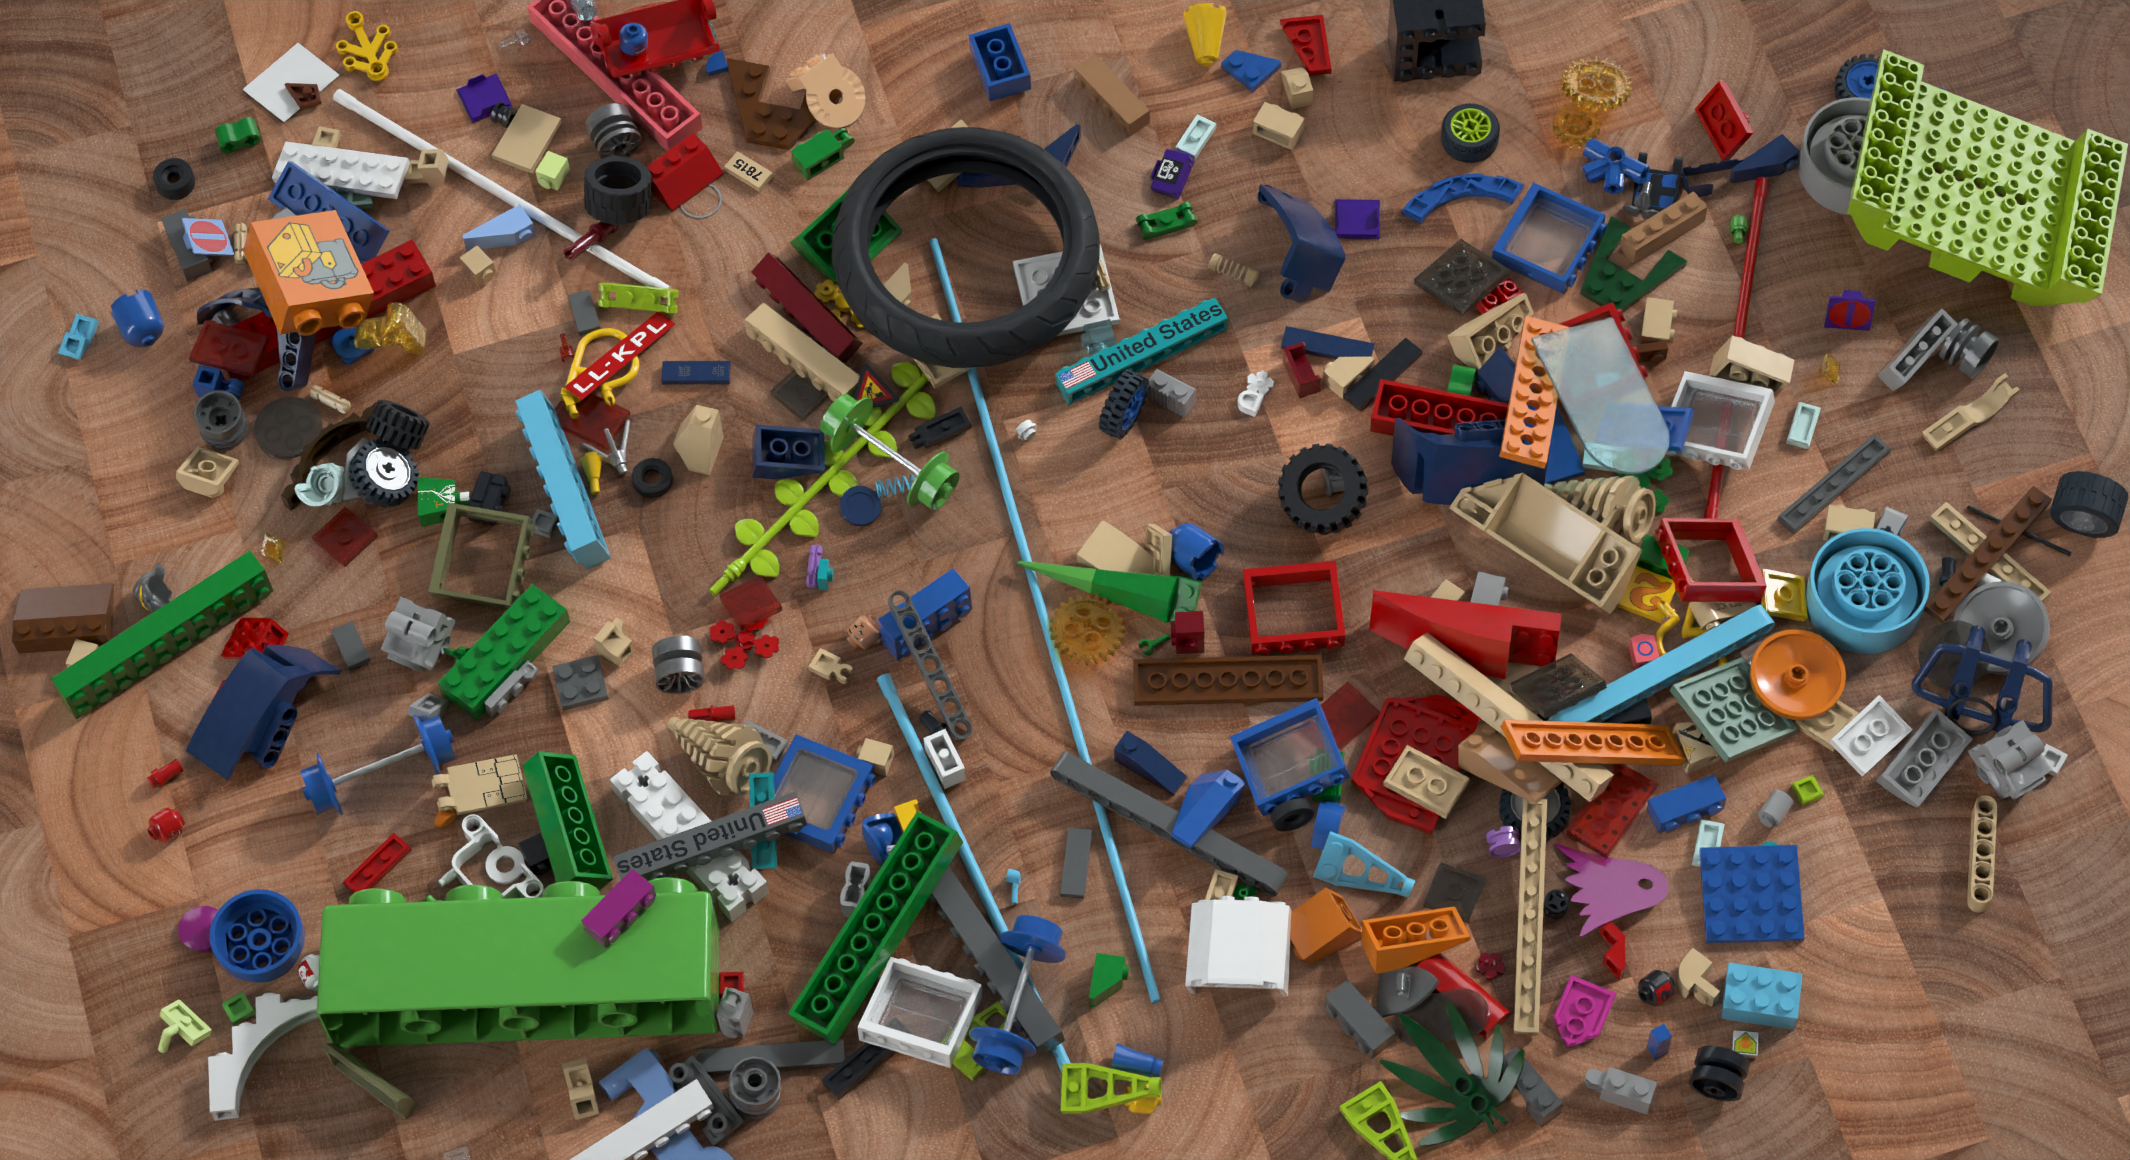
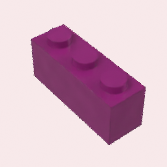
(619, 908)

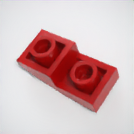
(1502, 293)

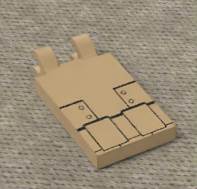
(481, 785)

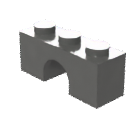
(1539, 1097)

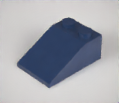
(786, 452)

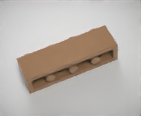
(1111, 95)
(1663, 228)

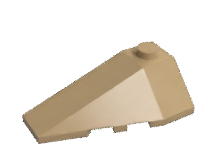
(1482, 336)

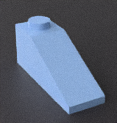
(502, 231)

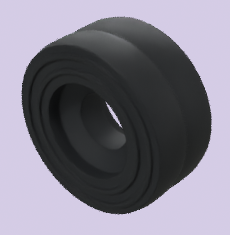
(171, 167)

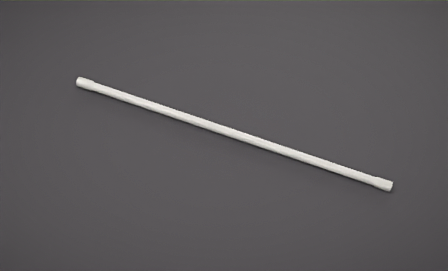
(352, 104)

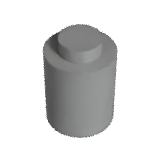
(1775, 808)

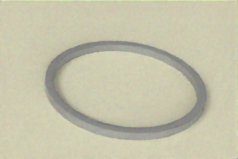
(705, 216)

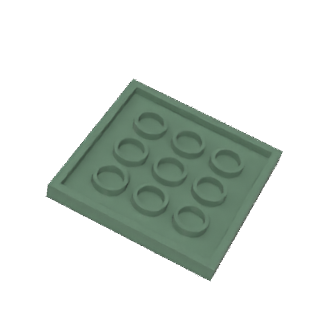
(1729, 711)

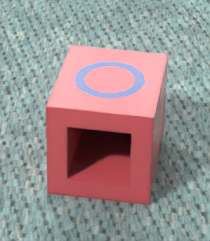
(1642, 650)

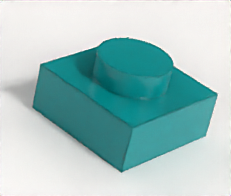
(825, 574)

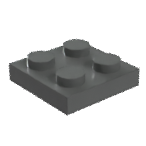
(580, 682)

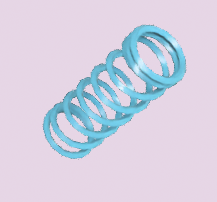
(878, 486)

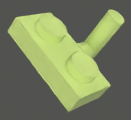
(184, 1022)

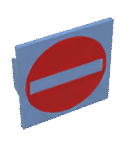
(206, 237)

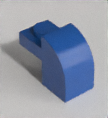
(1327, 819)

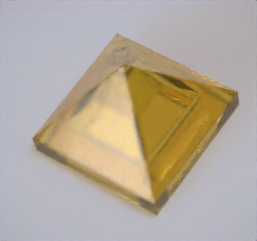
(1830, 368)
(273, 547)

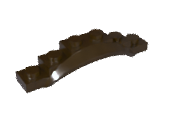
(319, 447)

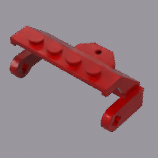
(675, 34)

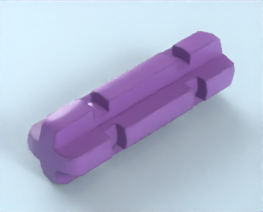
(813, 565)

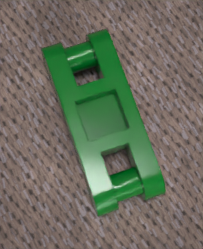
(1166, 221)

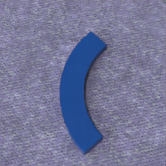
(1461, 187)

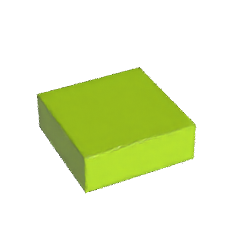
(1807, 790)

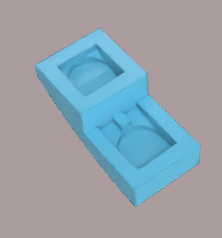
(79, 338)

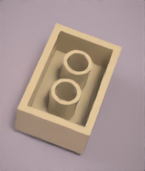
(1752, 365)

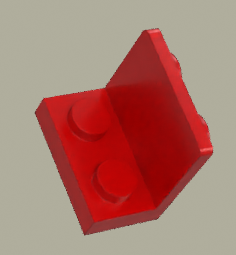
(254, 634)

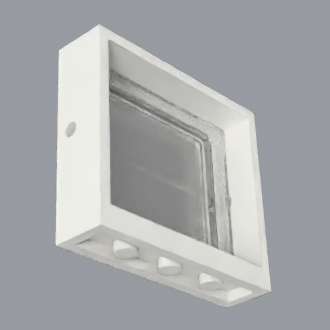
(1725, 419)
(920, 1012)

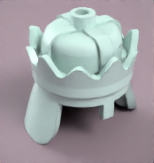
(323, 485)

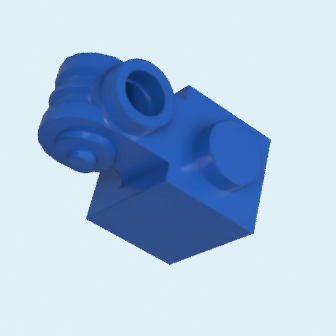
(212, 379)

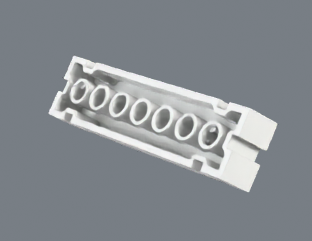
(668, 811)

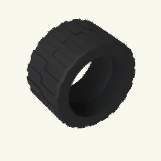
(617, 190)

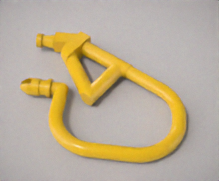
(569, 398)
(1687, 629)

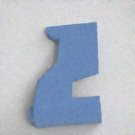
(654, 1086)

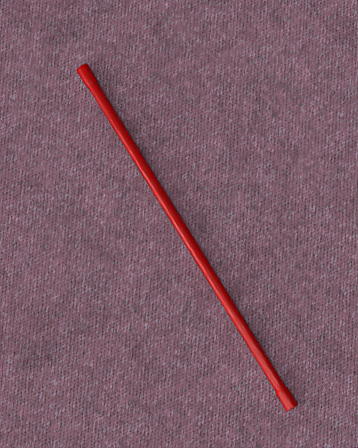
(1760, 196)

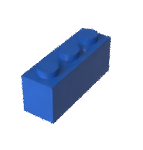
(1686, 804)

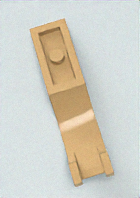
(1971, 415)

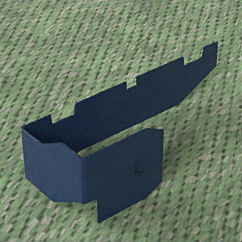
(1705, 189)

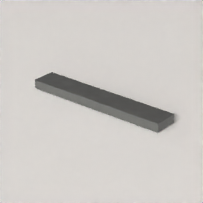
(1834, 484)
(781, 1055)

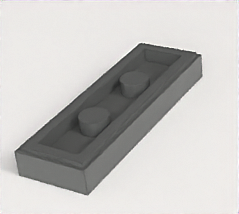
(1076, 863)

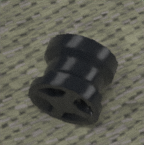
(503, 115)
(1558, 899)

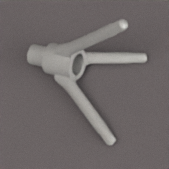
(617, 457)

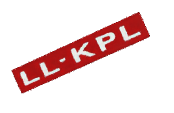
(619, 355)

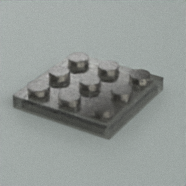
(1461, 277)
(1558, 685)

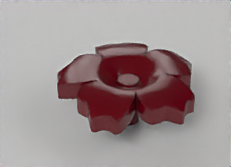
(1490, 965)

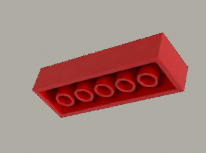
(1429, 409)

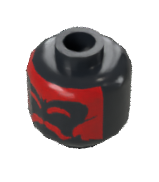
(1656, 987)

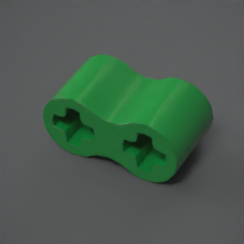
(237, 135)
(1461, 380)

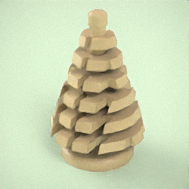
(1612, 502)
(723, 752)

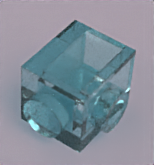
(1098, 336)

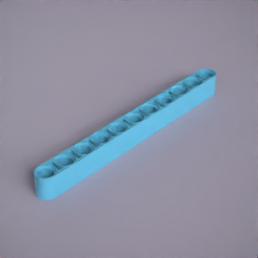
(1670, 667)

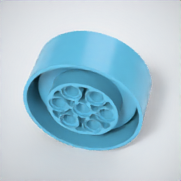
(1867, 626)

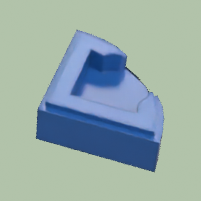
(716, 64)

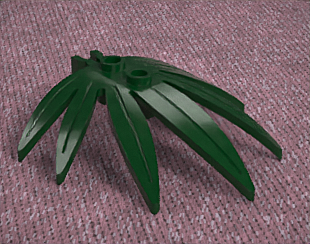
(1471, 1093)

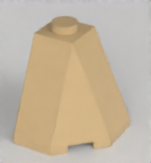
(699, 439)

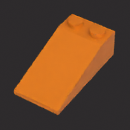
(1411, 937)

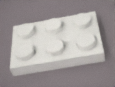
(1870, 735)

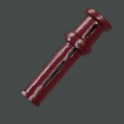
(597, 233)

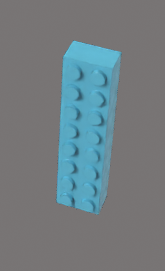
(562, 480)

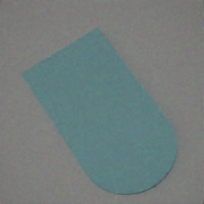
(1605, 396)

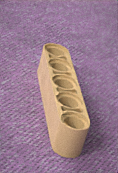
(1979, 863)

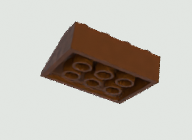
(59, 615)

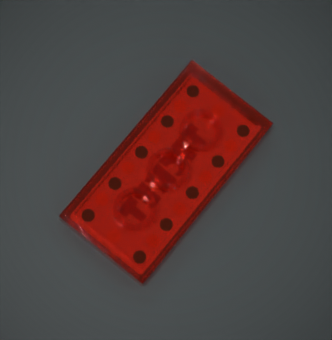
(1611, 813)

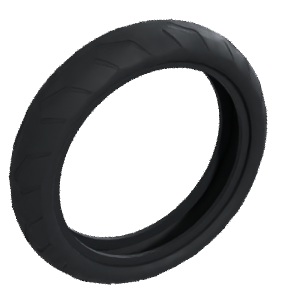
(962, 343)

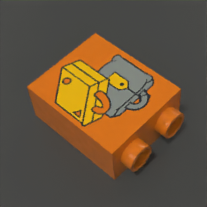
(308, 272)

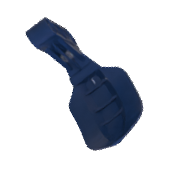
(294, 349)

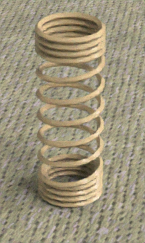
(1251, 276)

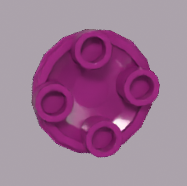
(195, 928)

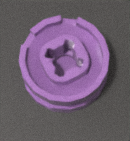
(1504, 842)

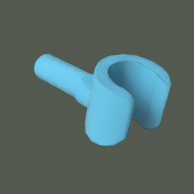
(1013, 876)

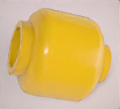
(1142, 1106)

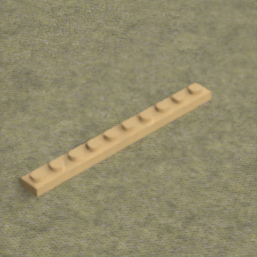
(1530, 917)

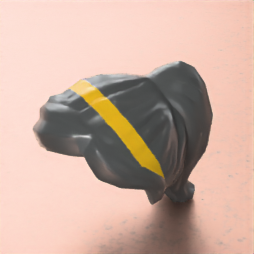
(151, 589)

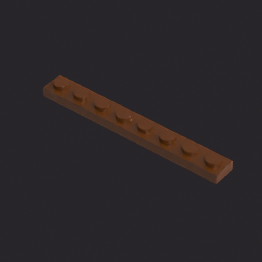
(1987, 554)

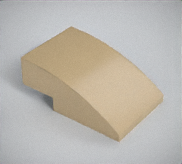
(1114, 551)

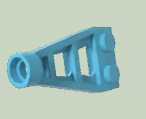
(1333, 858)

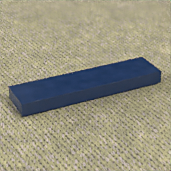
(1326, 345)

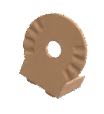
(822, 77)

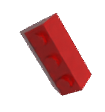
(683, 172)

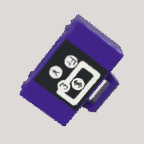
(1171, 173)

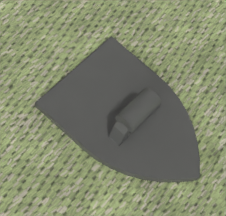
(1403, 990)

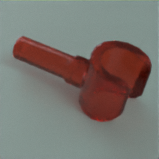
(566, 350)

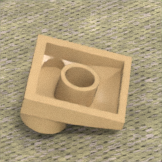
(206, 472)

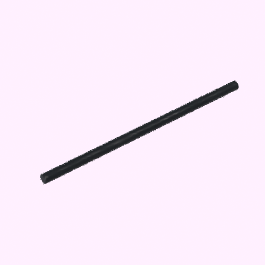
(2027, 534)

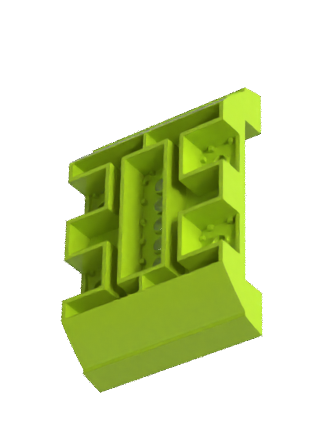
(2069, 189)

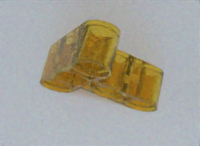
(396, 328)

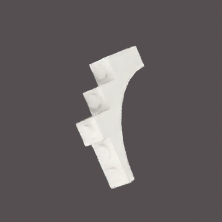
(249, 1042)

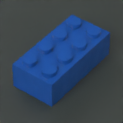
(937, 607)

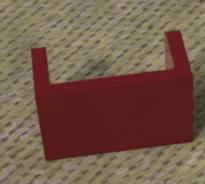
(1300, 370)

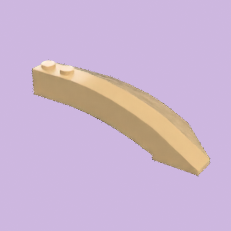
(1552, 536)

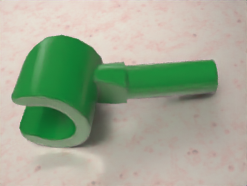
(1144, 642)

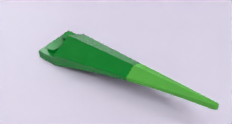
(1143, 592)

